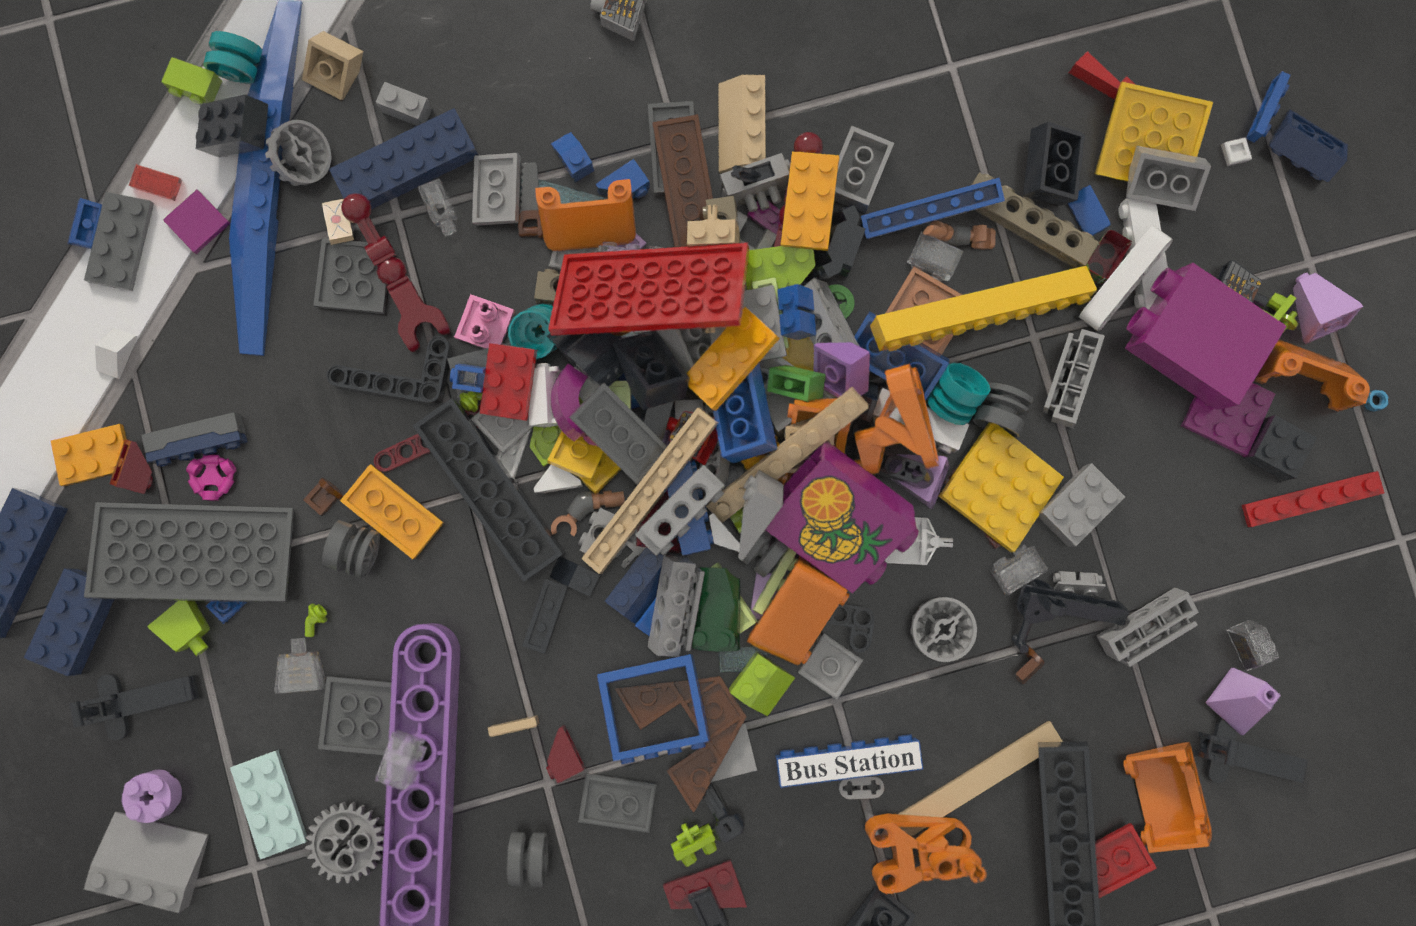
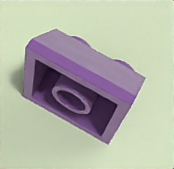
(843, 366)

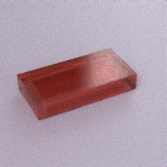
(155, 182)

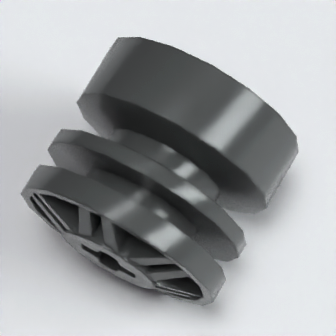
(1005, 405)
(351, 549)

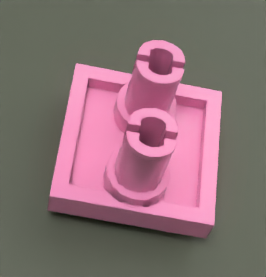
(484, 322)

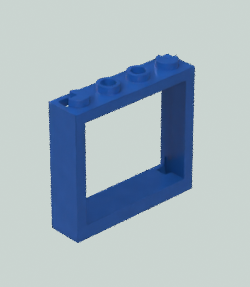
(646, 669)

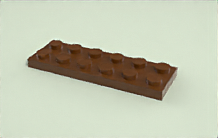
(682, 172)

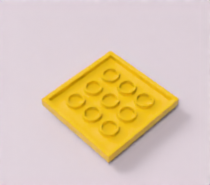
(1153, 121)
(1001, 486)

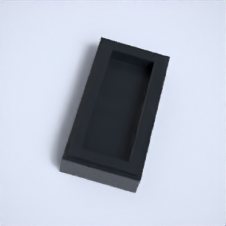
(707, 908)

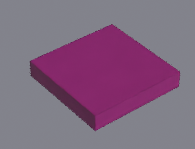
(196, 221)

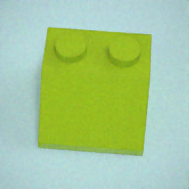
(761, 683)

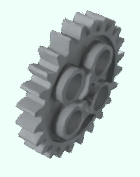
(329, 828)

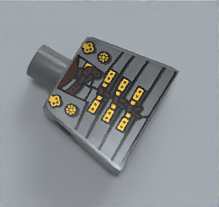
(620, 15)

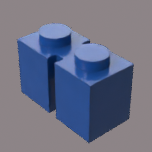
(794, 322)

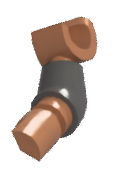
(956, 234)
(586, 503)

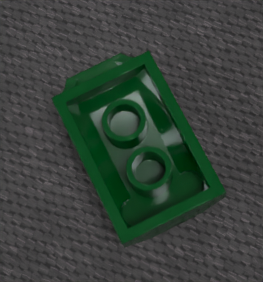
(718, 612)

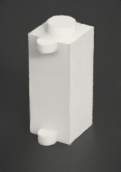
(540, 402)

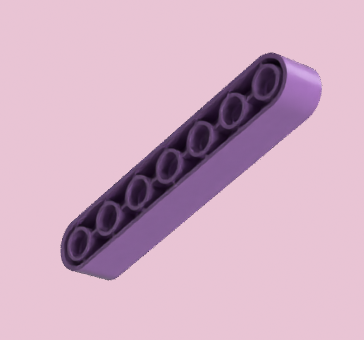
(435, 776)

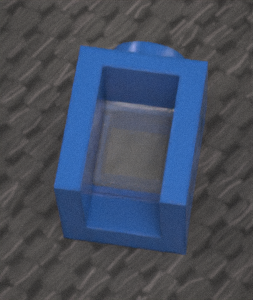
(467, 377)

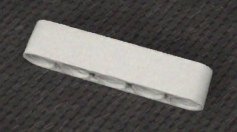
(1125, 278)

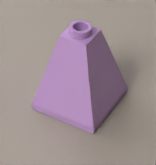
(1322, 307)
(928, 495)
(1242, 700)

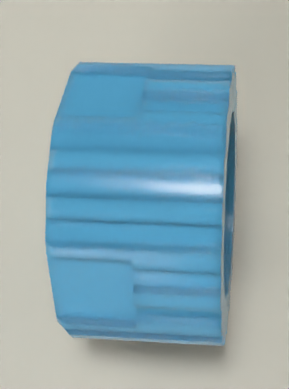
(1383, 400)

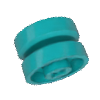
(232, 57)

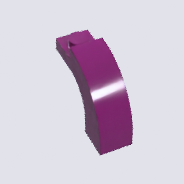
(566, 400)

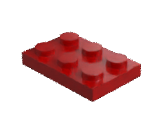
(508, 381)
(1121, 859)

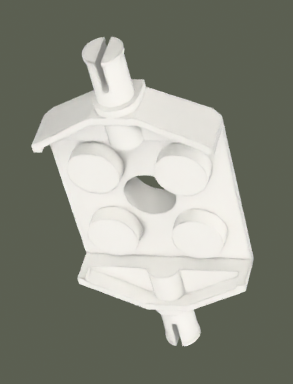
(922, 548)

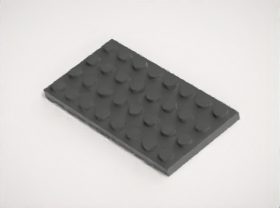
(189, 553)

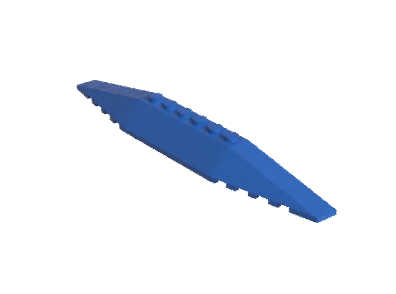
(257, 186)

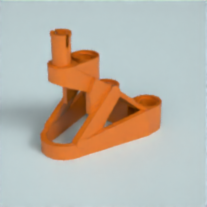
(917, 435)
(944, 861)

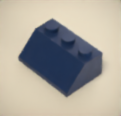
(1309, 146)
(637, 587)

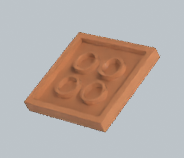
(919, 290)

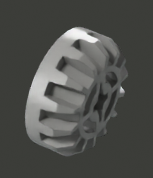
(312, 151)
(959, 615)

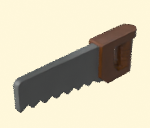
(529, 204)

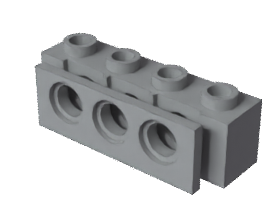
(829, 320)
(1078, 379)
(701, 479)
(672, 606)
(1150, 627)

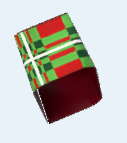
(1118, 242)

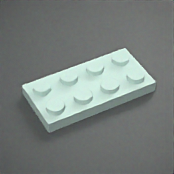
(269, 804)

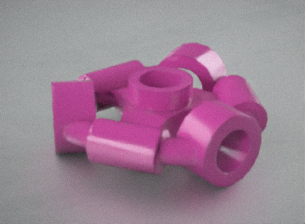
(211, 476)

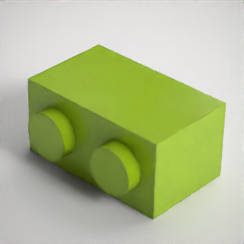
(191, 81)

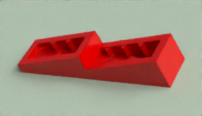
(1096, 75)

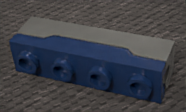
(194, 438)

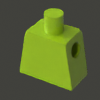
(182, 627)

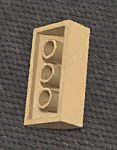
(741, 121)

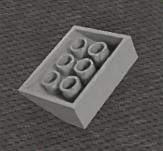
(147, 863)

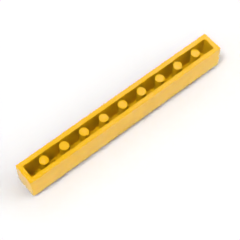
(982, 308)

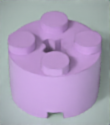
(138, 800)

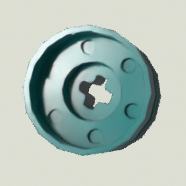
(526, 333)
(958, 393)

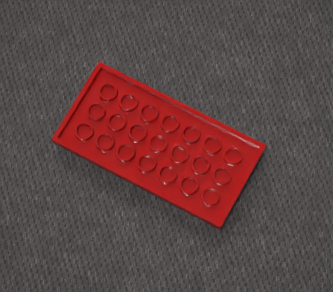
(650, 289)

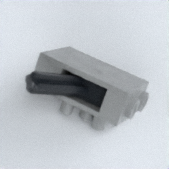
(756, 182)

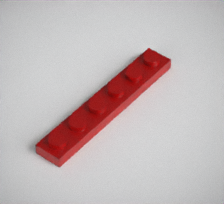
(1312, 499)

